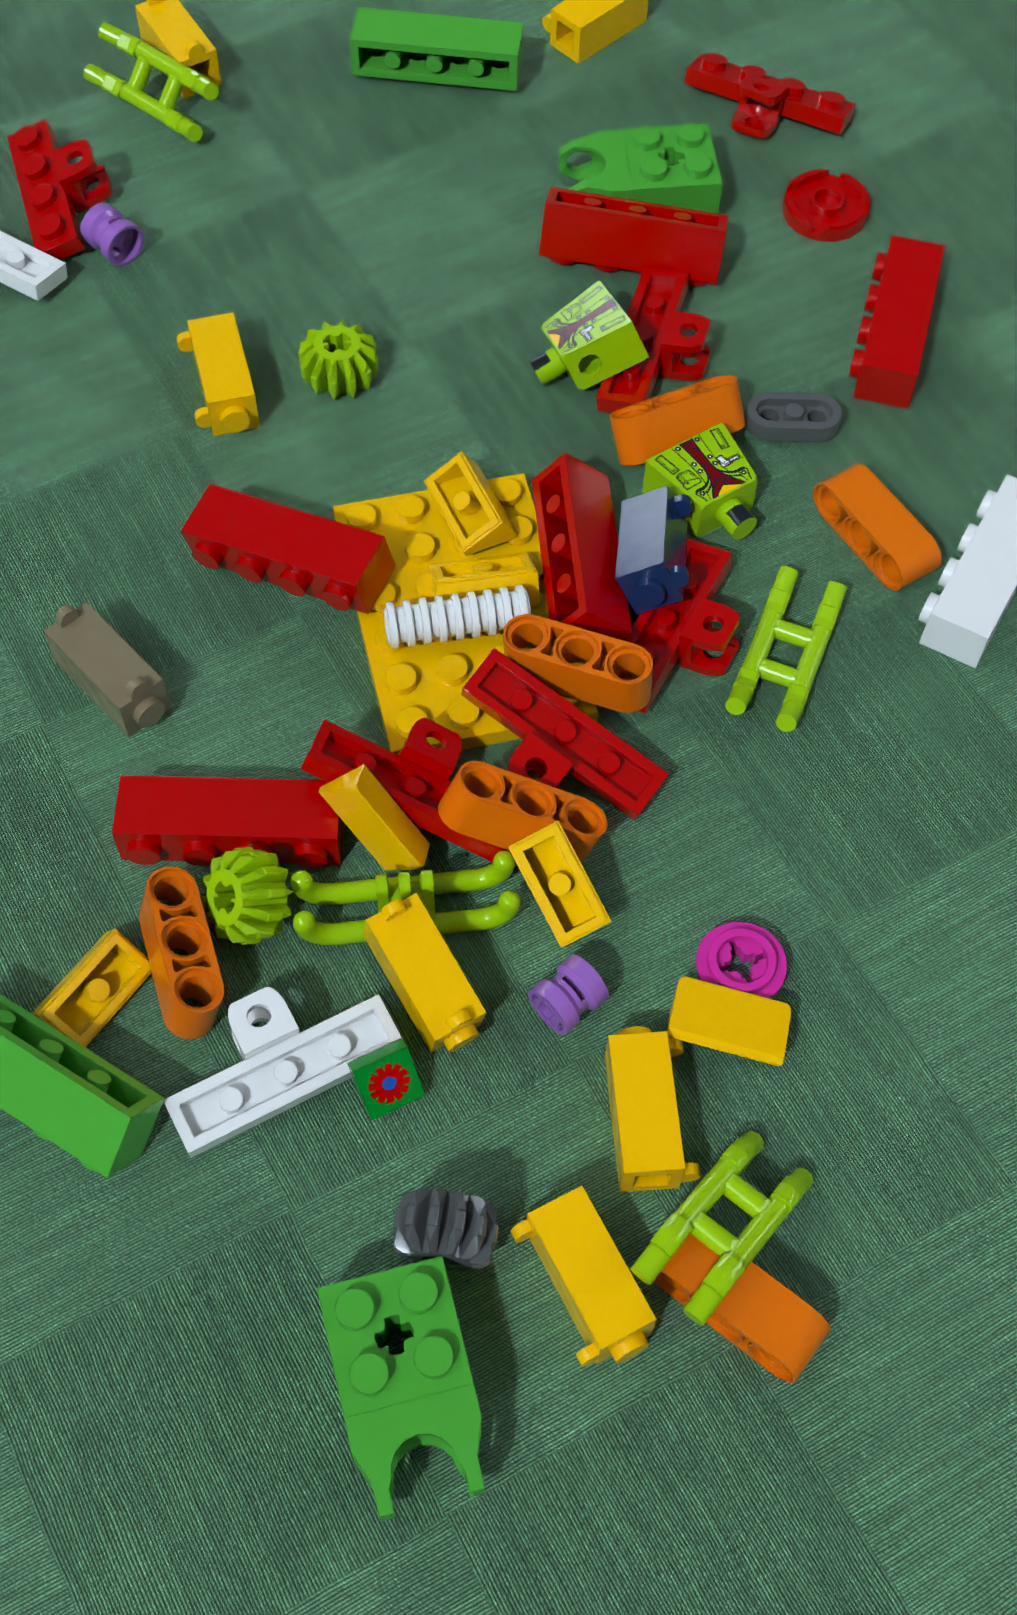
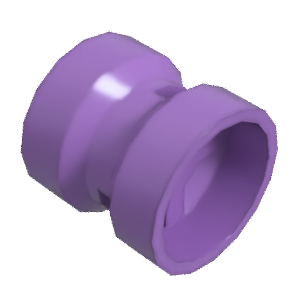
(106, 229)
(568, 994)

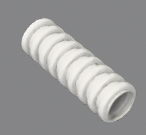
(453, 616)

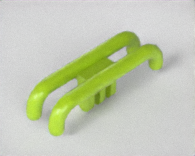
(387, 889)

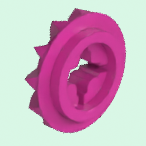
(750, 945)

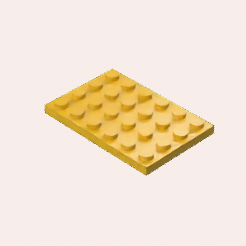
(430, 677)

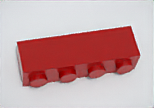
(632, 235)
(898, 323)
(579, 548)
(289, 549)
(211, 815)

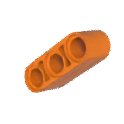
(674, 417)
(877, 527)
(603, 657)
(508, 807)
(177, 975)
(755, 1315)

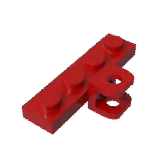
(767, 98)
(53, 185)
(660, 327)
(686, 627)
(561, 737)
(412, 777)

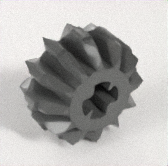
(447, 1226)

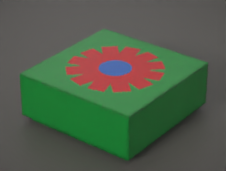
(386, 1079)

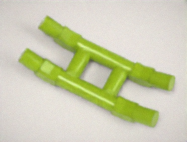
(133, 91)
(772, 627)
(734, 1252)

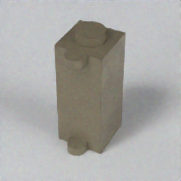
(107, 668)

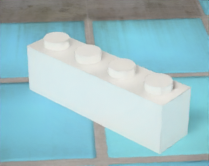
(978, 584)

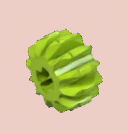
(338, 359)
(247, 895)

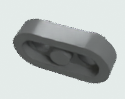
(793, 416)

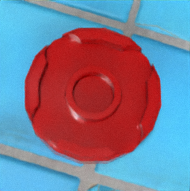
(825, 205)

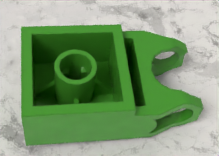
(649, 165)
(406, 1397)

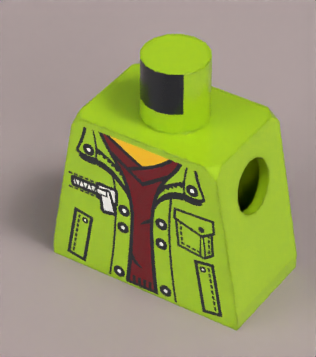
(589, 340)
(713, 476)

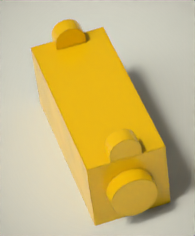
(588, 26)
(175, 33)
(222, 374)
(424, 974)
(646, 1110)
(589, 1277)

